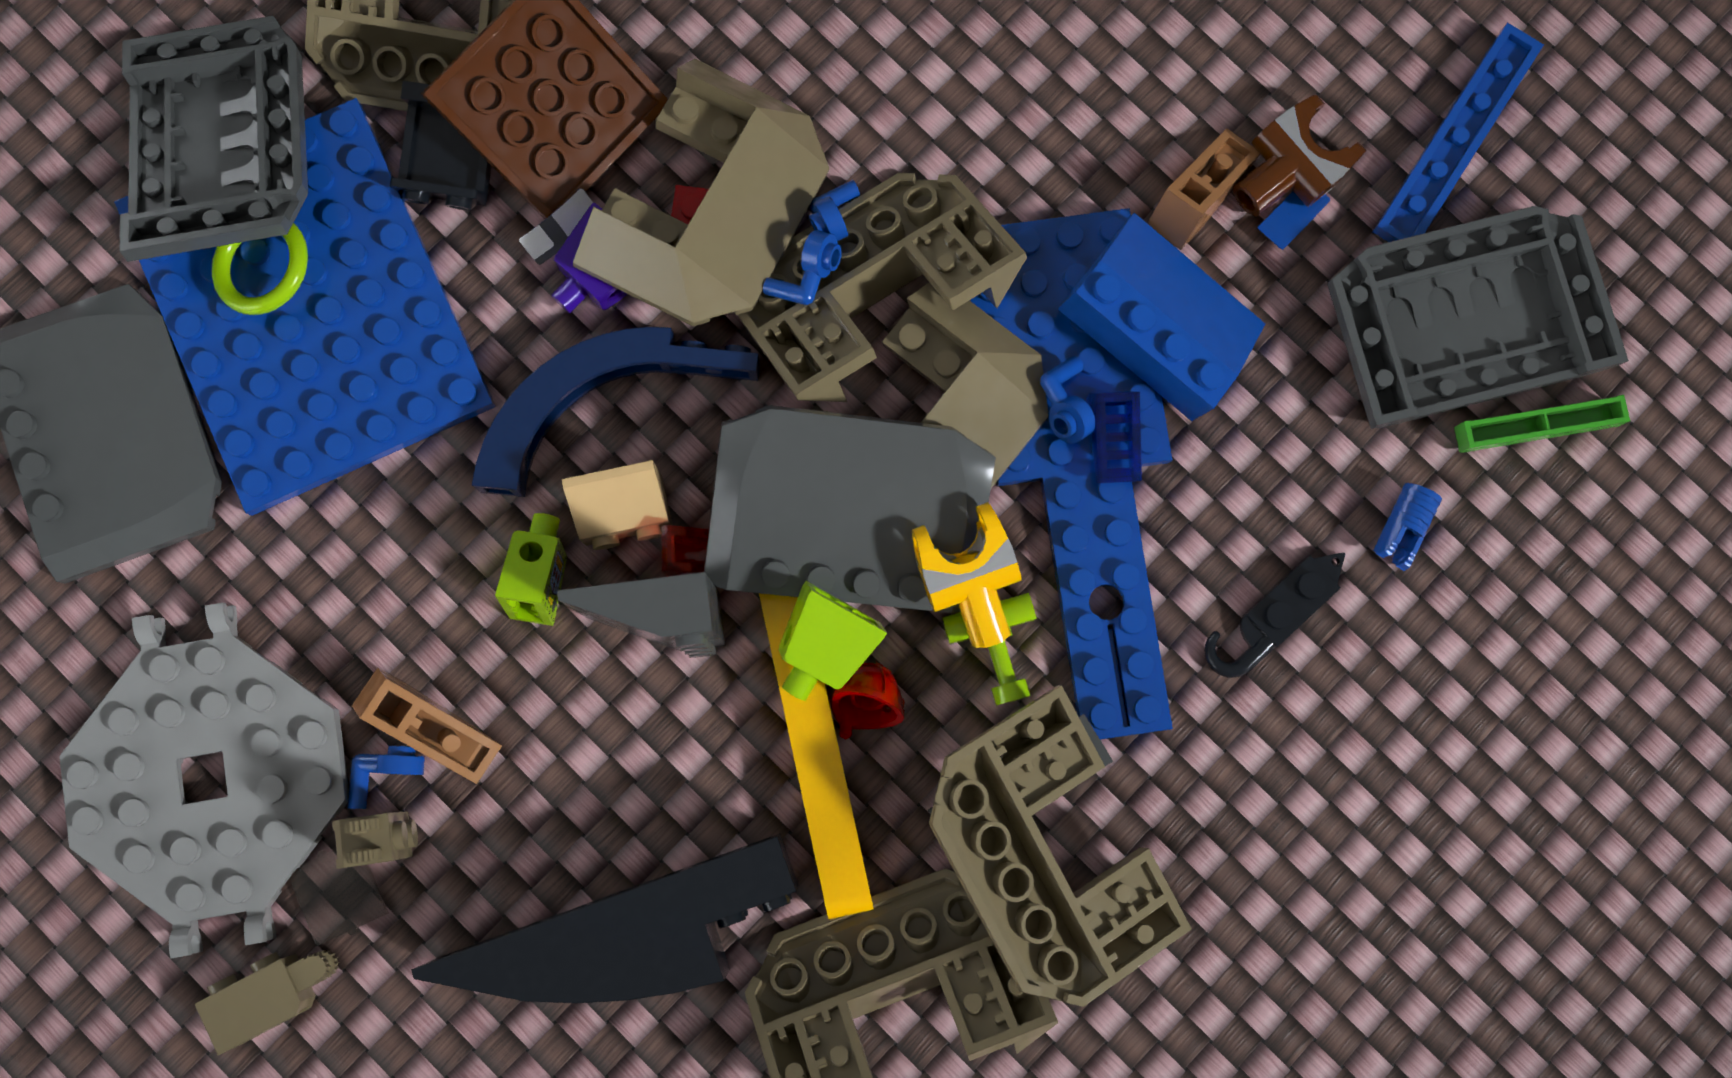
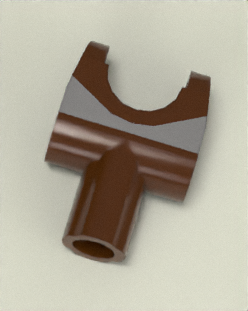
(1293, 161)

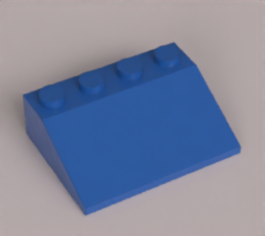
(1164, 318)

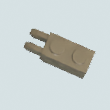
(374, 839)
(264, 999)

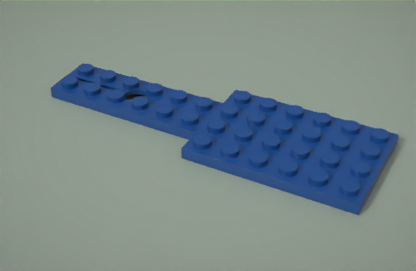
(1088, 522)

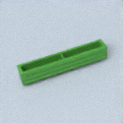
(1542, 424)

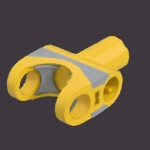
(971, 577)

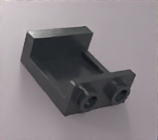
(437, 158)

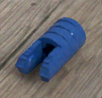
(1407, 524)

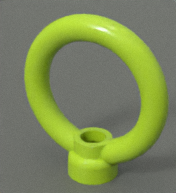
(275, 298)

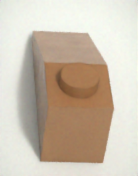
(1202, 188)
(425, 726)

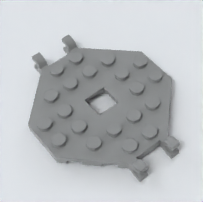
(213, 854)

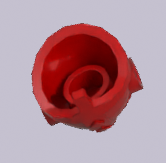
(868, 700)

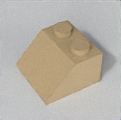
(618, 504)

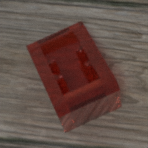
(683, 550)

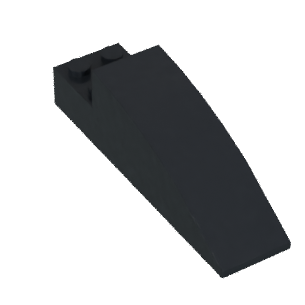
(631, 942)

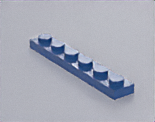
(1459, 135)

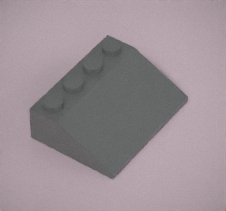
(667, 610)

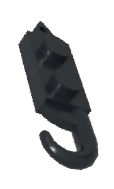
(1279, 613)

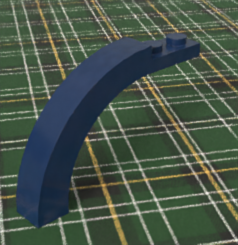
(571, 374)

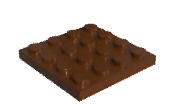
(546, 99)

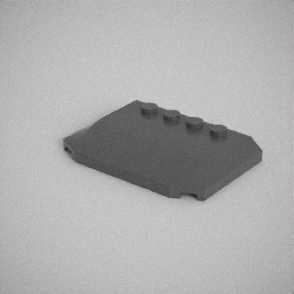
(213, 138)
(1474, 314)
(104, 434)
(839, 502)

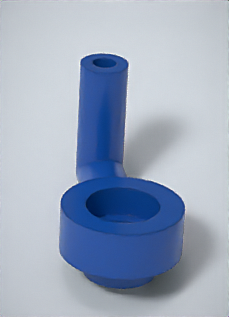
(825, 211)
(819, 257)
(1069, 415)
(397, 761)

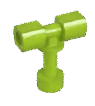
(1017, 611)

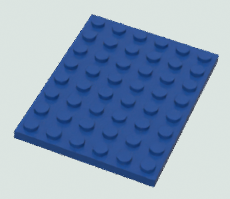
(352, 360)

